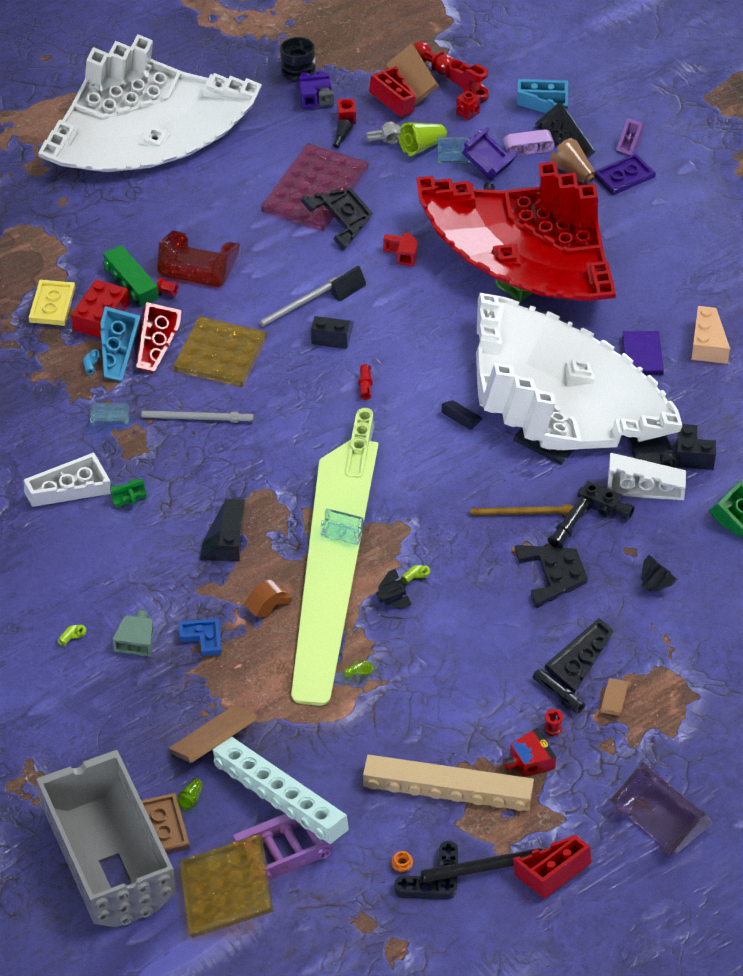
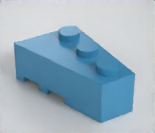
(542, 94)

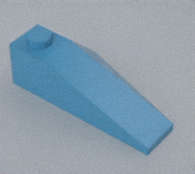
(117, 339)

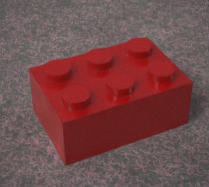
(89, 311)

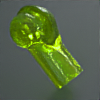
(359, 667)

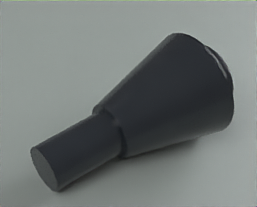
(344, 127)

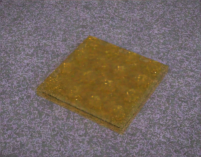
(220, 351)
(226, 886)

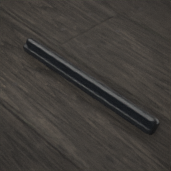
(473, 866)

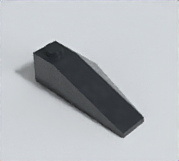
(225, 533)

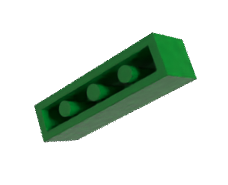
(130, 275)

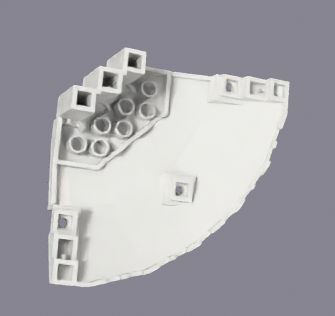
(138, 99)
(563, 381)

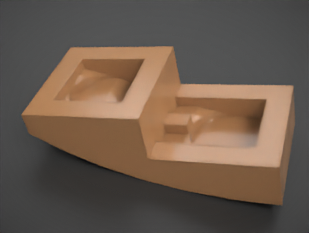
(614, 696)

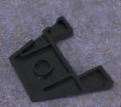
(346, 208)
(561, 568)

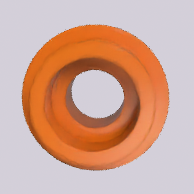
(402, 856)

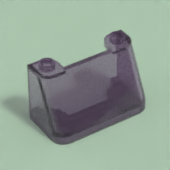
(660, 810)

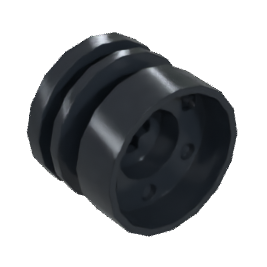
(297, 57)

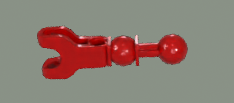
(458, 72)

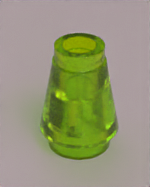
(190, 794)

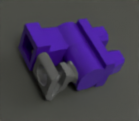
(316, 84)

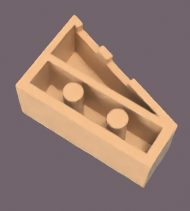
(709, 337)

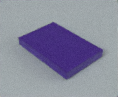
(624, 174)
(644, 350)

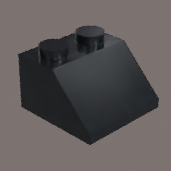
(331, 332)

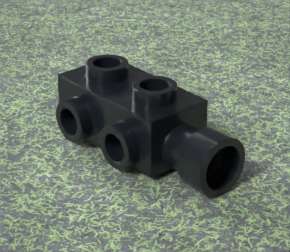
(605, 501)

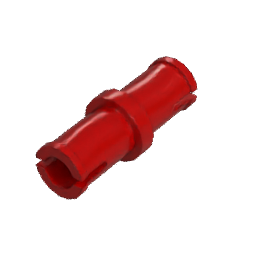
(365, 382)

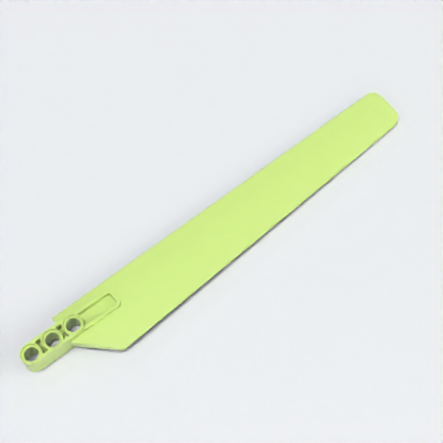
(342, 486)

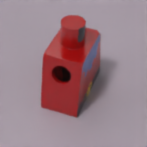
(530, 755)

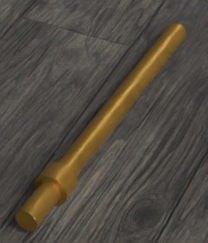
(565, 510)

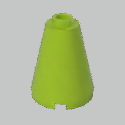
(419, 136)

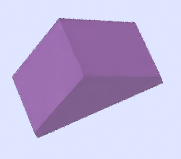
(630, 137)

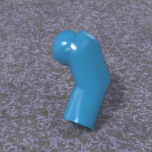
(90, 360)

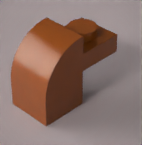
(265, 597)

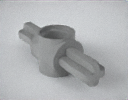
(389, 133)

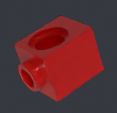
(346, 110)

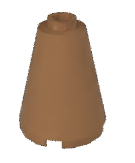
(572, 159)

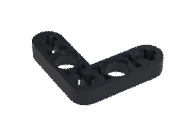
(438, 886)

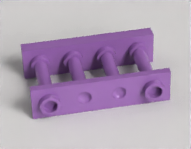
(284, 826)

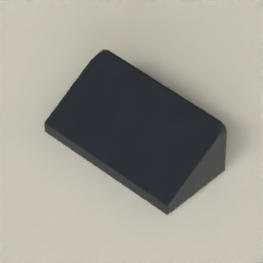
(348, 283)
(460, 414)

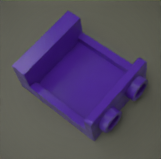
(487, 154)

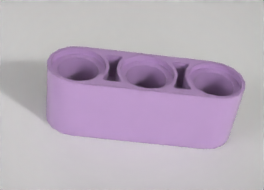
(529, 142)

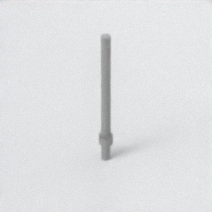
(276, 315)
(234, 417)

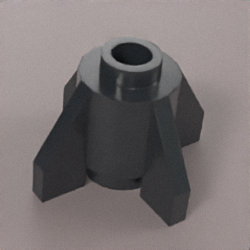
(655, 575)
(392, 591)

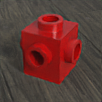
(468, 105)

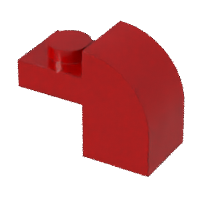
(403, 246)

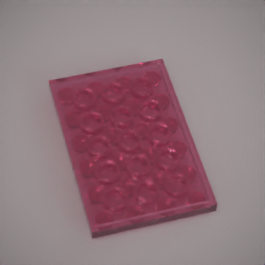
(312, 173)

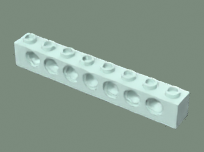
(280, 790)

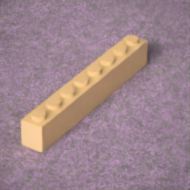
(448, 783)

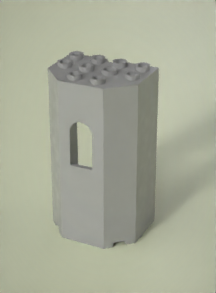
(101, 817)

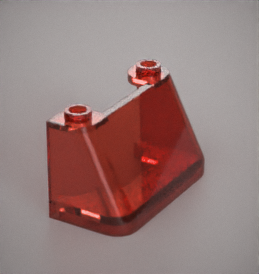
(193, 264)

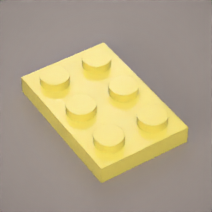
(52, 302)

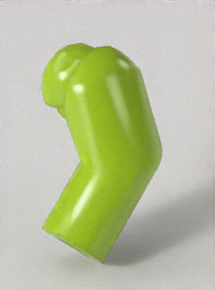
(415, 571)
(72, 632)

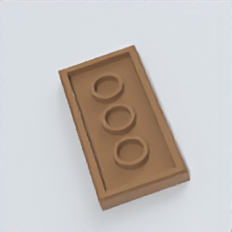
(414, 72)
(212, 733)

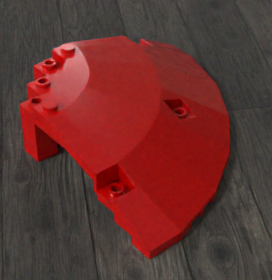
(525, 237)

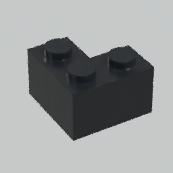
(693, 451)

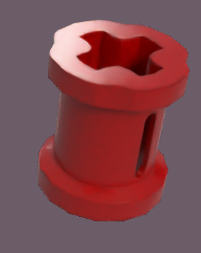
(167, 287)
(550, 718)

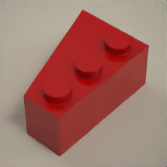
(392, 91)
(552, 867)

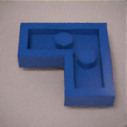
(205, 631)

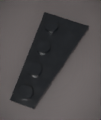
(563, 127)
(578, 657)

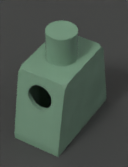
(135, 635)

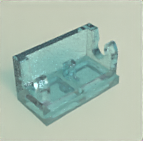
(450, 149)
(110, 413)
(342, 526)

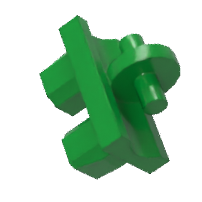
(128, 493)

